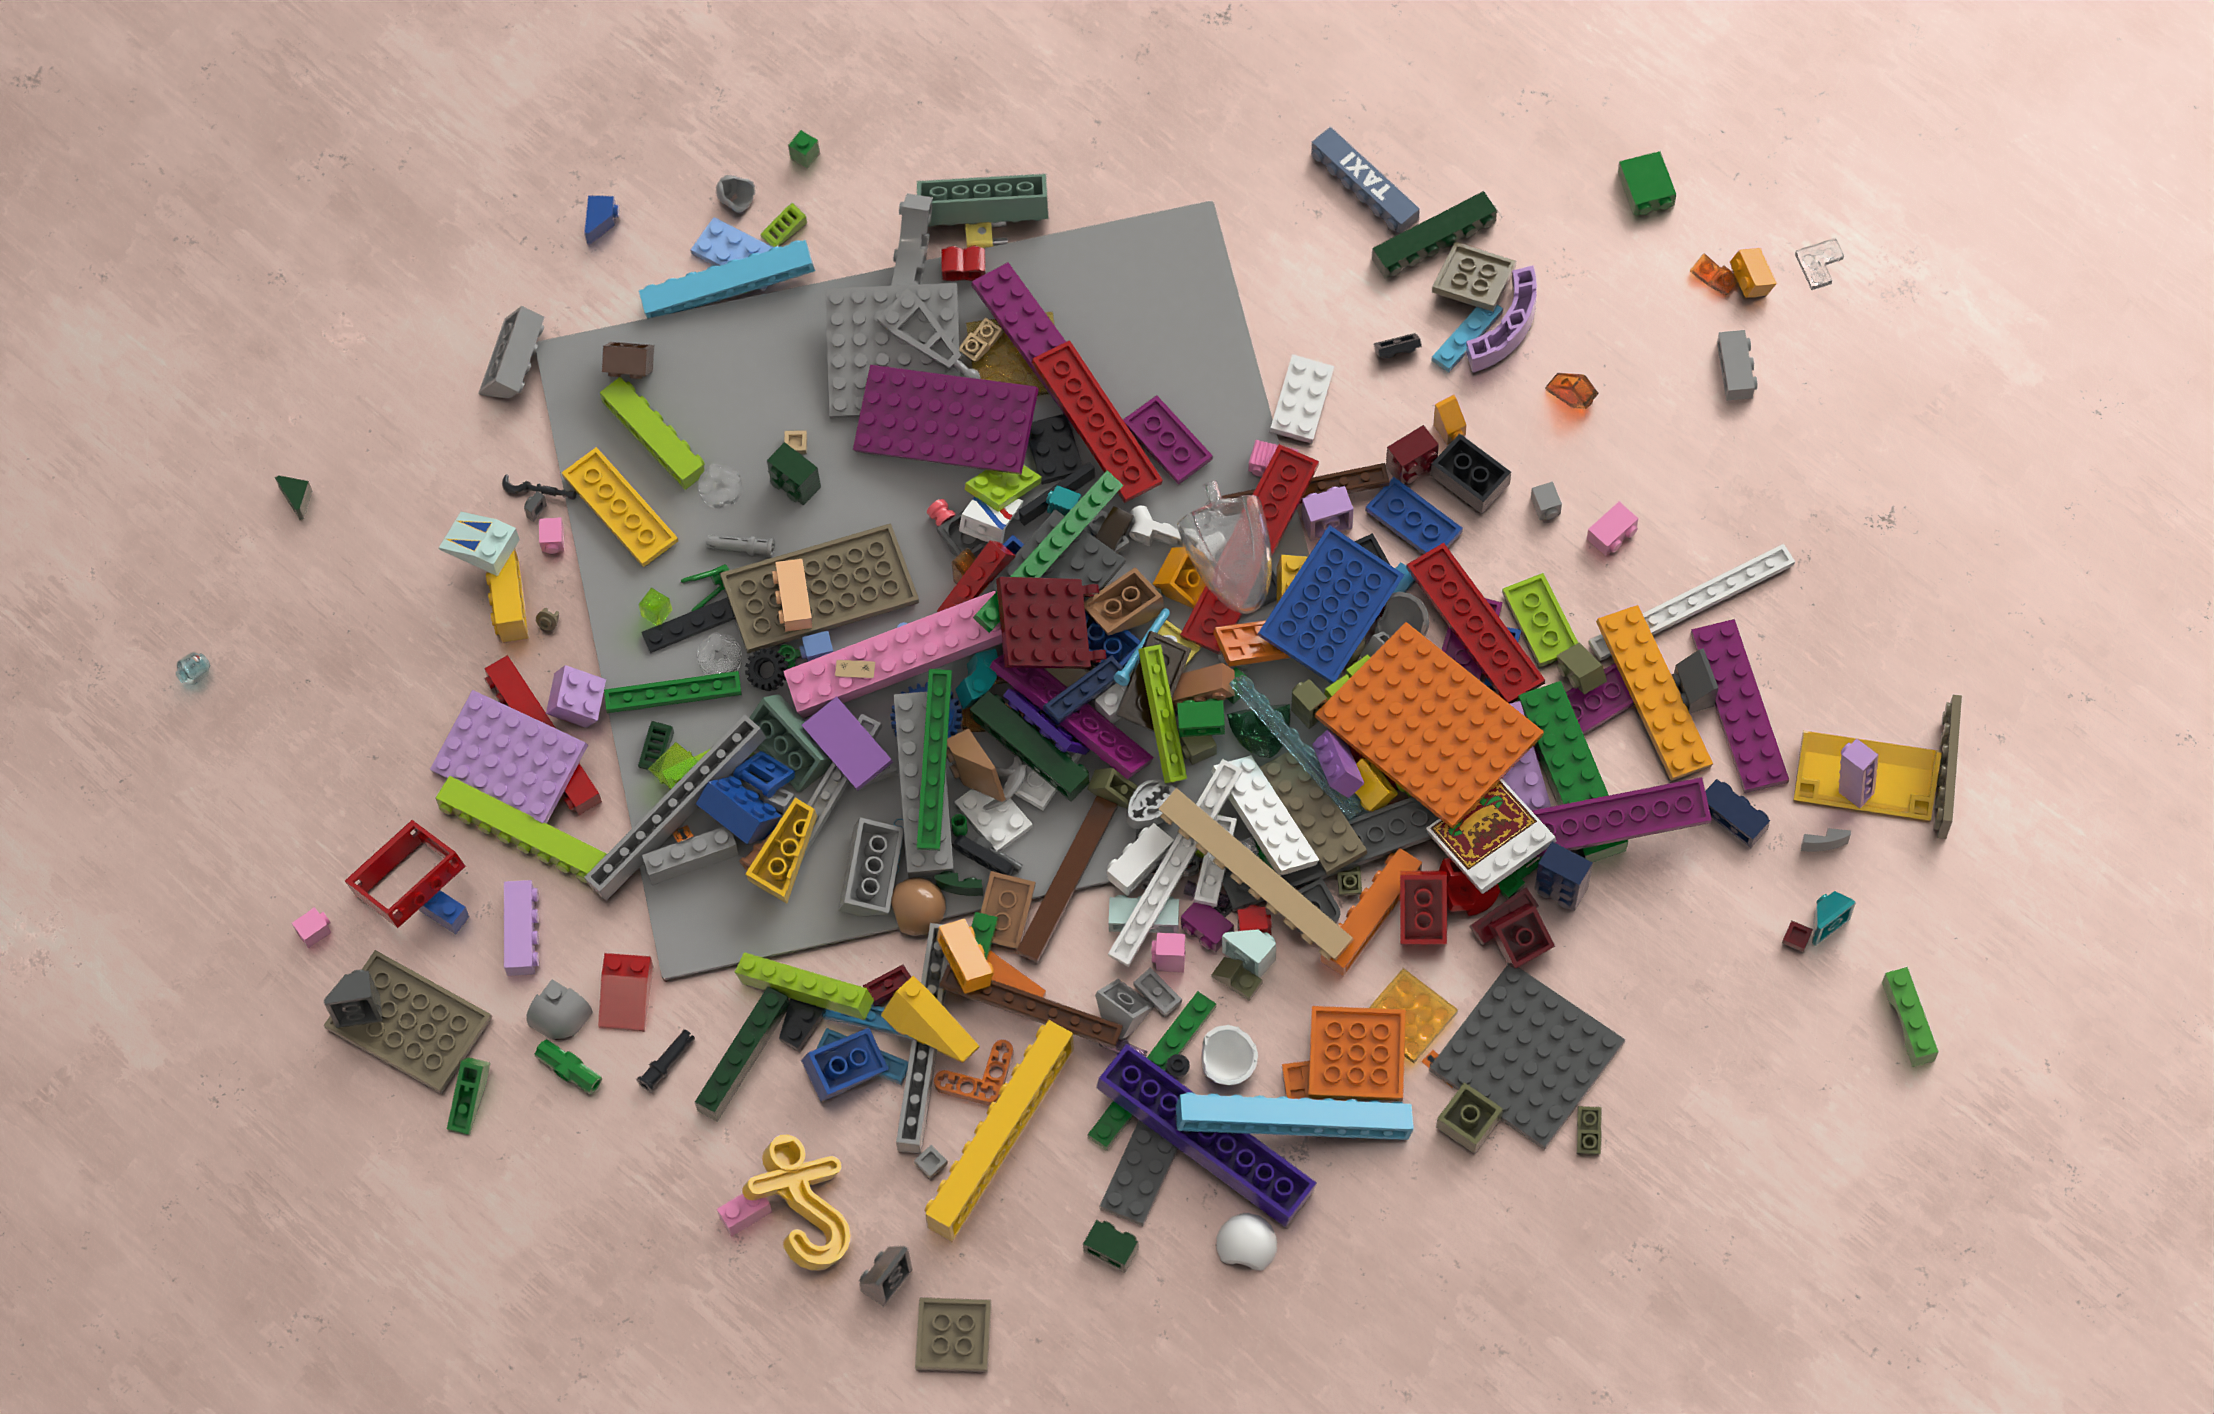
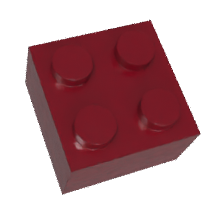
(1412, 455)
(1521, 935)

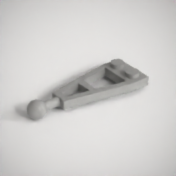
(901, 311)

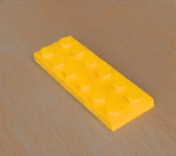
(620, 507)

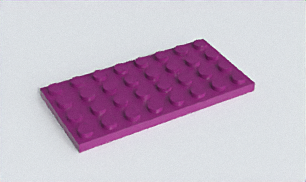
(945, 419)

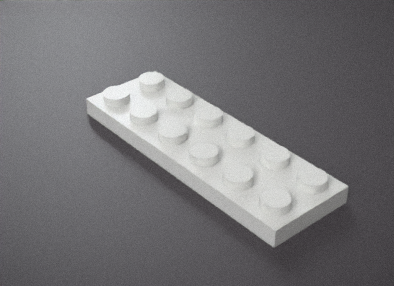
(1269, 820)

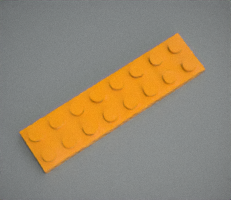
(1654, 692)

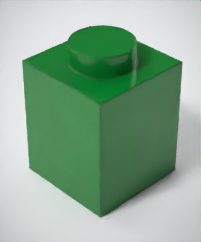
(804, 149)

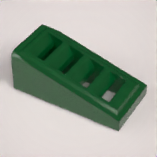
(660, 728)

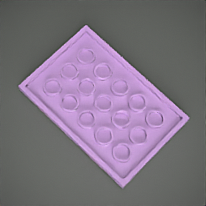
(509, 756)

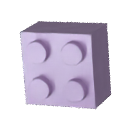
(1327, 509)
(576, 696)

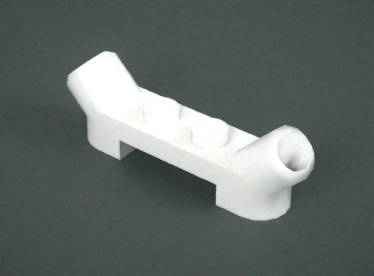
(1146, 529)

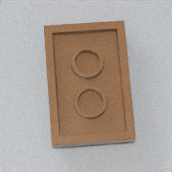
(1010, 901)

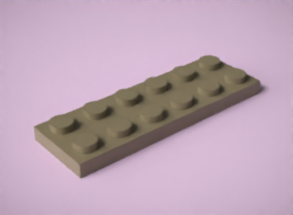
(1948, 764)
(1314, 813)

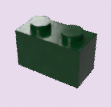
(1111, 1245)

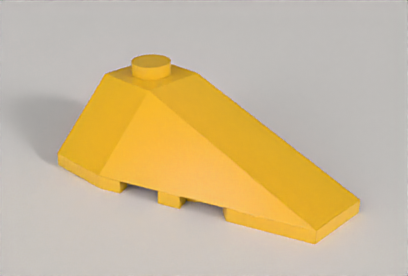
(921, 1016)

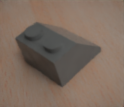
(1696, 682)

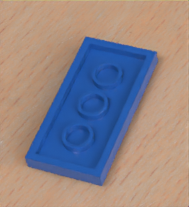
(1412, 517)

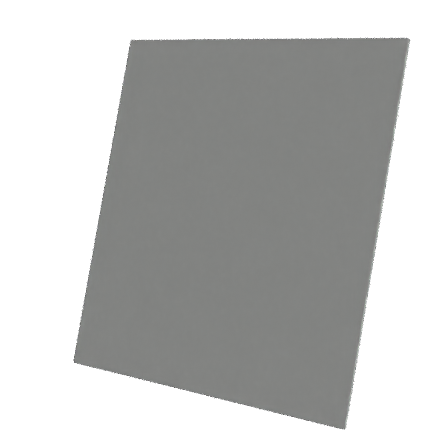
(1149, 316)

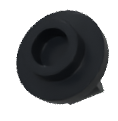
(1177, 1065)

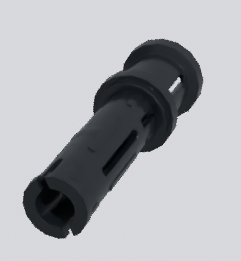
(659, 1068)

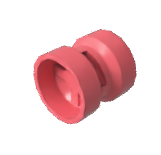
(940, 512)

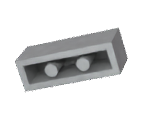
(1736, 365)

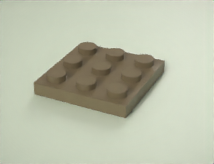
(1474, 276)
(953, 1334)

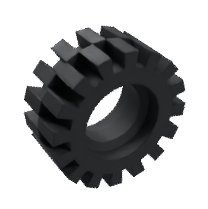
(755, 665)

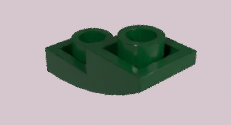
(950, 883)

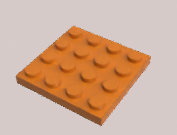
(1357, 1053)

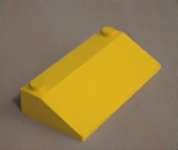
(1903, 779)

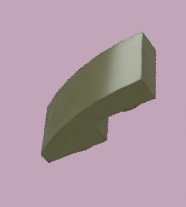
(1350, 882)
(1589, 1130)

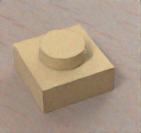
(796, 440)

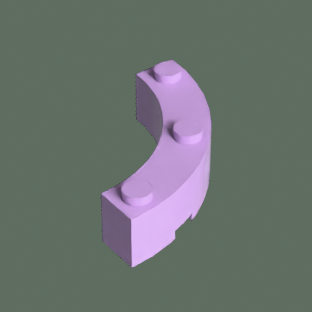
(1499, 343)

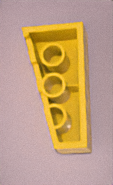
(783, 852)

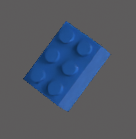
(738, 809)

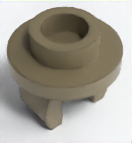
(547, 620)

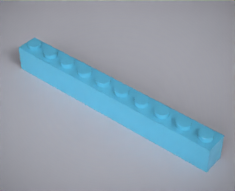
(1294, 1116)

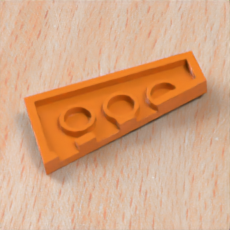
(1012, 977)

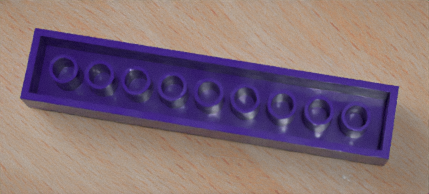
(1232, 1157)

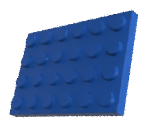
(1330, 604)

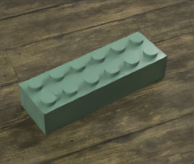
(986, 199)

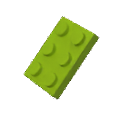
(1002, 488)

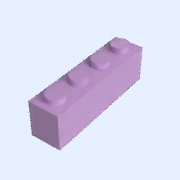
(1858, 772)
(520, 928)

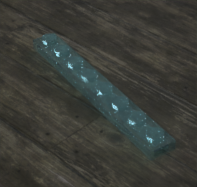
(1290, 739)

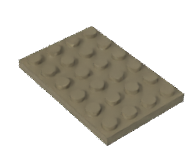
(422, 1027)

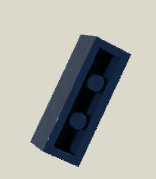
(1736, 813)

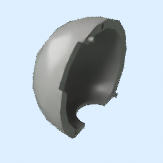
(1403, 608)

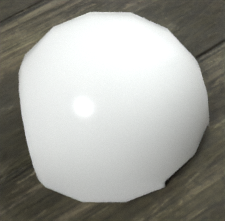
(1228, 1055)
(1247, 1241)

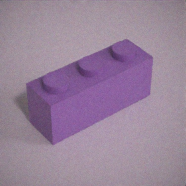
(1338, 763)

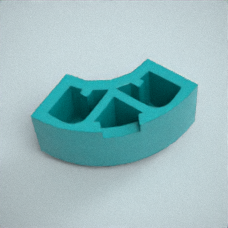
(979, 678)

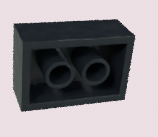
(1470, 473)

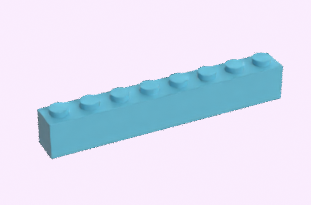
(727, 280)

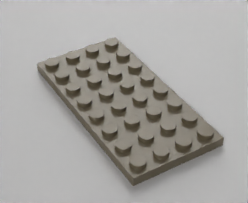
(844, 584)

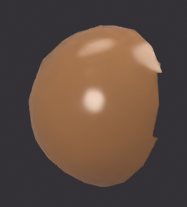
(917, 904)

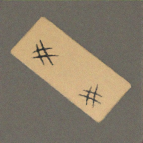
(858, 669)

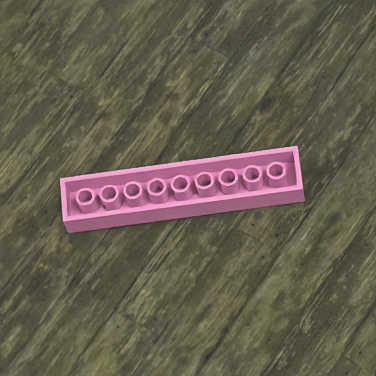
(896, 655)

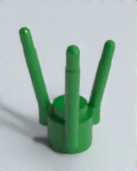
(716, 579)

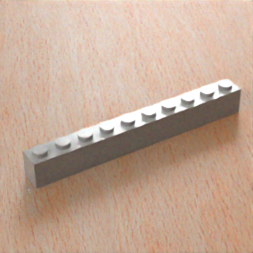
(674, 807)
(921, 1058)

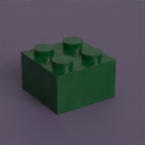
(793, 474)

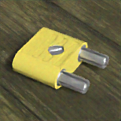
(981, 234)

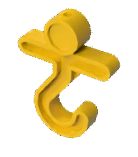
(791, 1180)

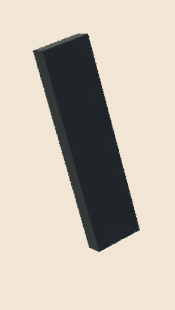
(1072, 482)

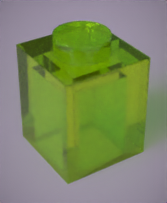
(655, 607)

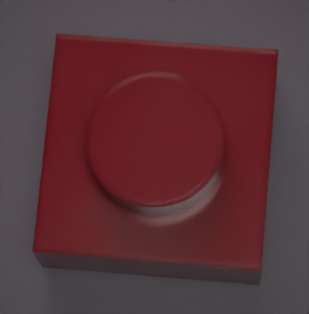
(1797, 936)

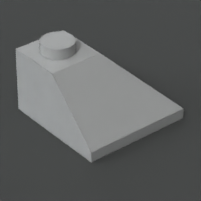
(1122, 1006)

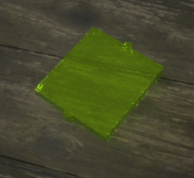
(673, 765)

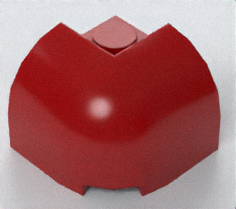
(1463, 894)

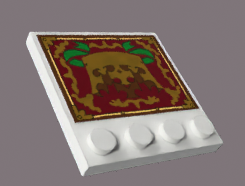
(1493, 837)

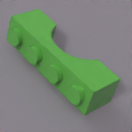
(1917, 1033)

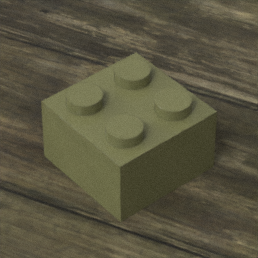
(1469, 1118)

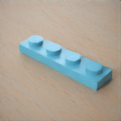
(1472, 327)

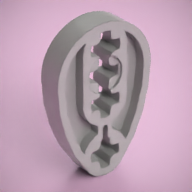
(1141, 804)

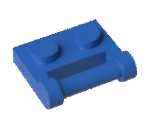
(768, 769)

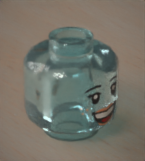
(192, 668)

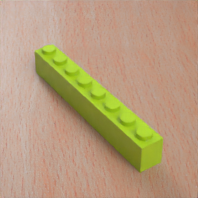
(518, 828)

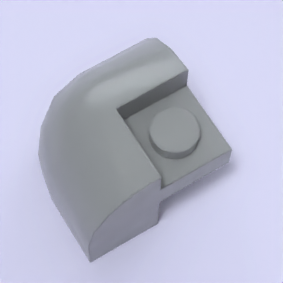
(558, 1012)

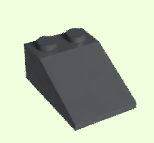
(887, 1274)

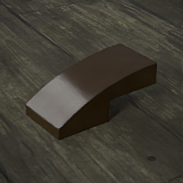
(1114, 527)

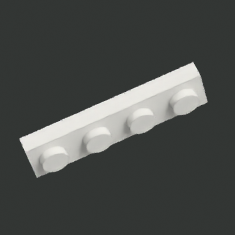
(1211, 875)

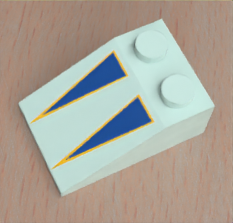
(480, 541)

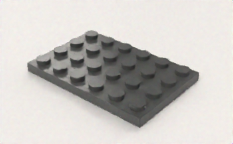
(1083, 559)

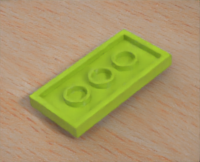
(1540, 618)

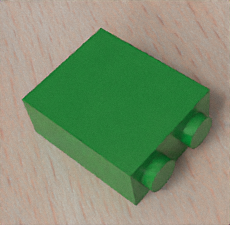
(1647, 183)

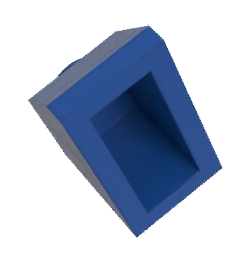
(600, 216)

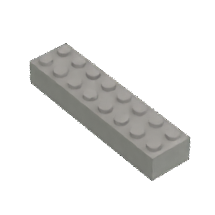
(910, 728)

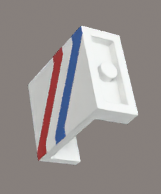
(985, 522)

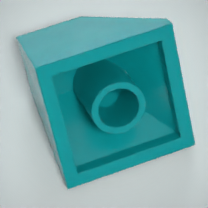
(1830, 914)

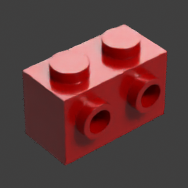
(1254, 918)

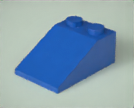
(844, 1064)

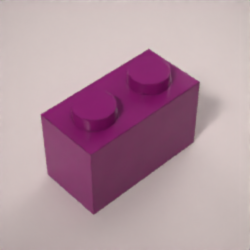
(1206, 925)

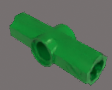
(568, 1066)

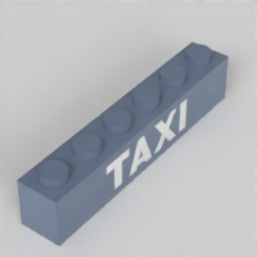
(1365, 181)

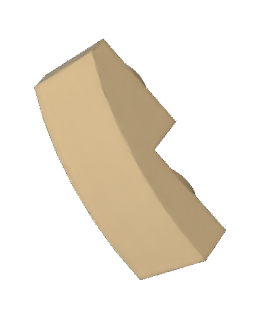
(981, 340)

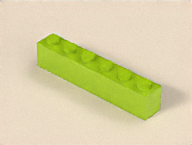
(652, 432)
(805, 986)

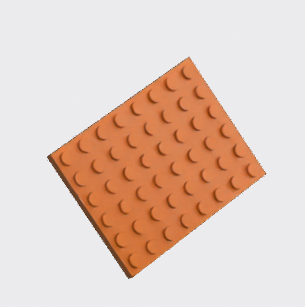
(1429, 725)

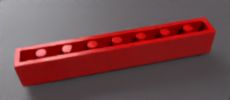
(515, 693)

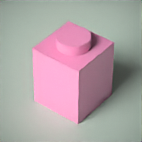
(551, 535)
(312, 927)

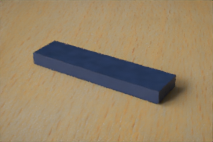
(1082, 691)

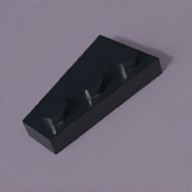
(800, 1023)

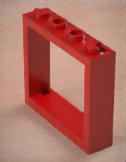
(392, 854)

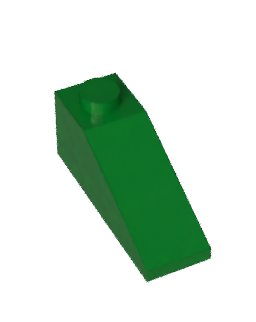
(468, 1094)

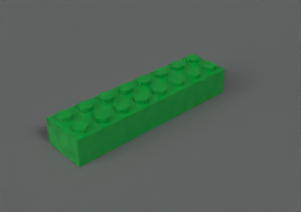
(1566, 756)

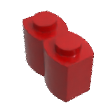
(962, 263)

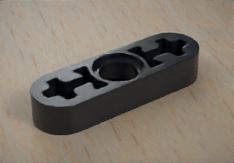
(982, 856)

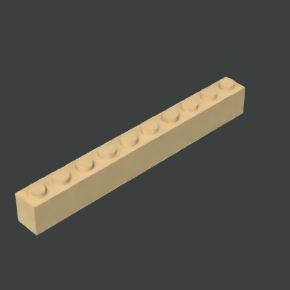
(1256, 874)

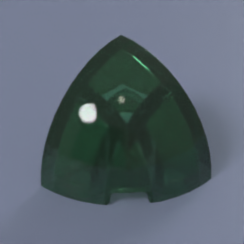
(1254, 733)

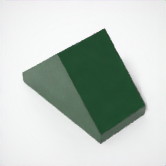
(296, 492)

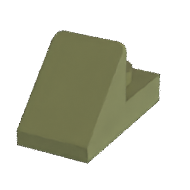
(1236, 977)

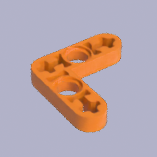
(985, 1083)

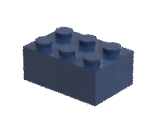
(1563, 876)

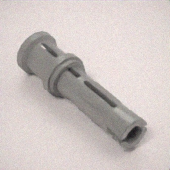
(751, 545)

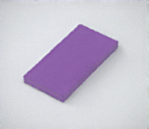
(847, 743)

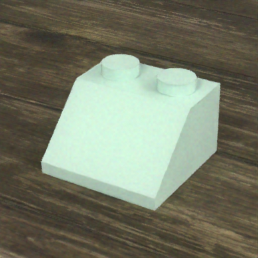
(1251, 947)

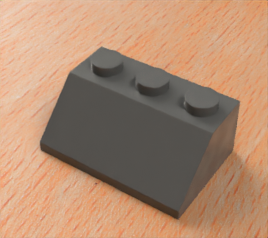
(354, 1000)

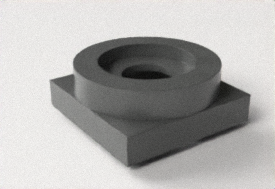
(950, 533)

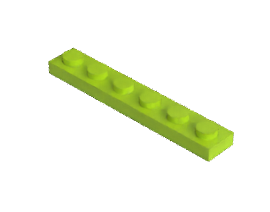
(1162, 713)

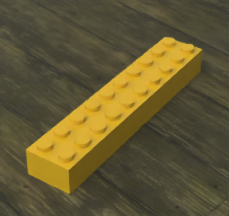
(999, 1130)

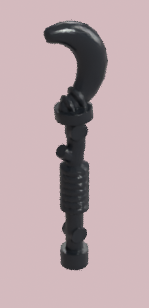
(526, 486)

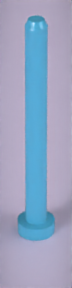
(1122, 677)

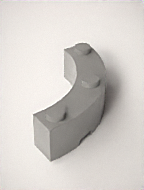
(913, 240)

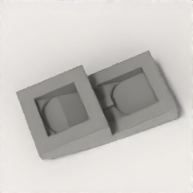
(1833, 839)

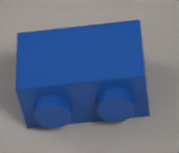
(446, 911)

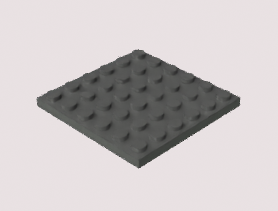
(1528, 1054)

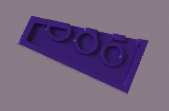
(1063, 739)

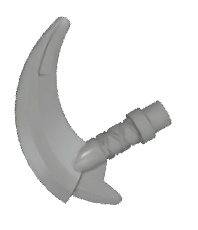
(1016, 775)

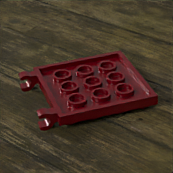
(1045, 623)

